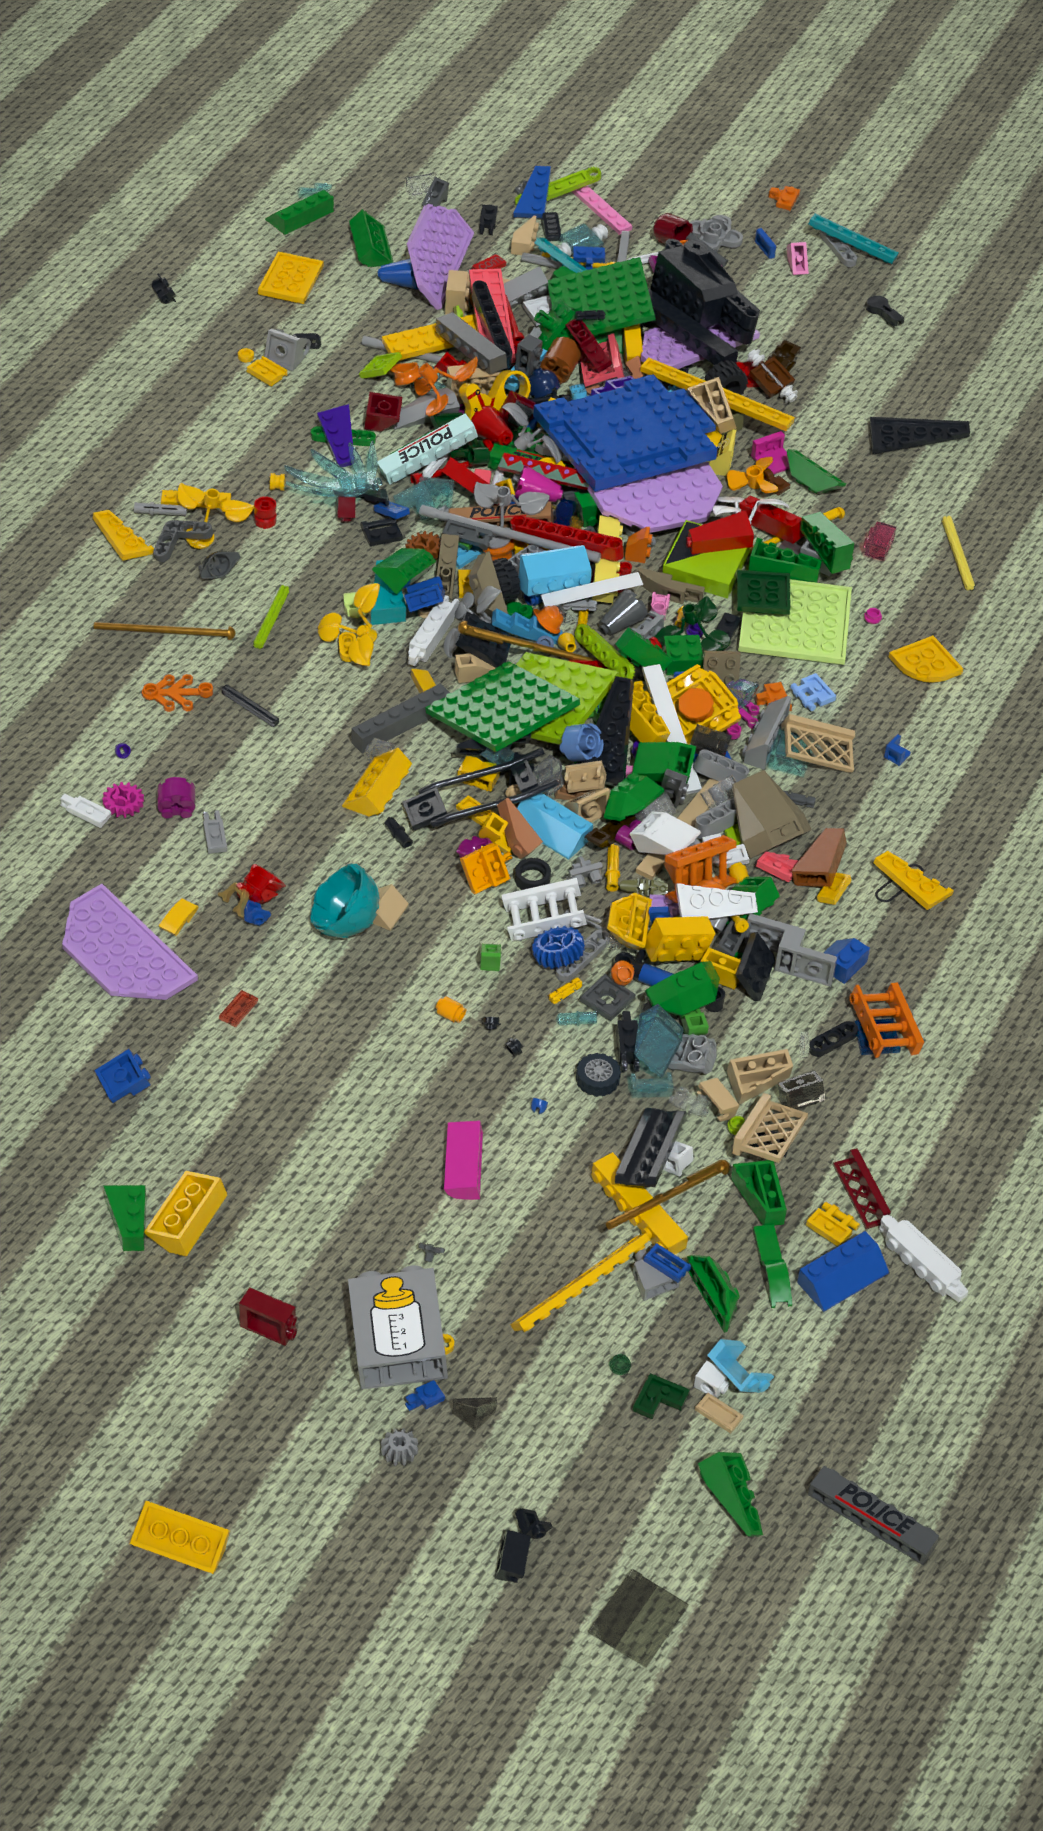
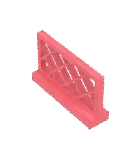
(616, 369)

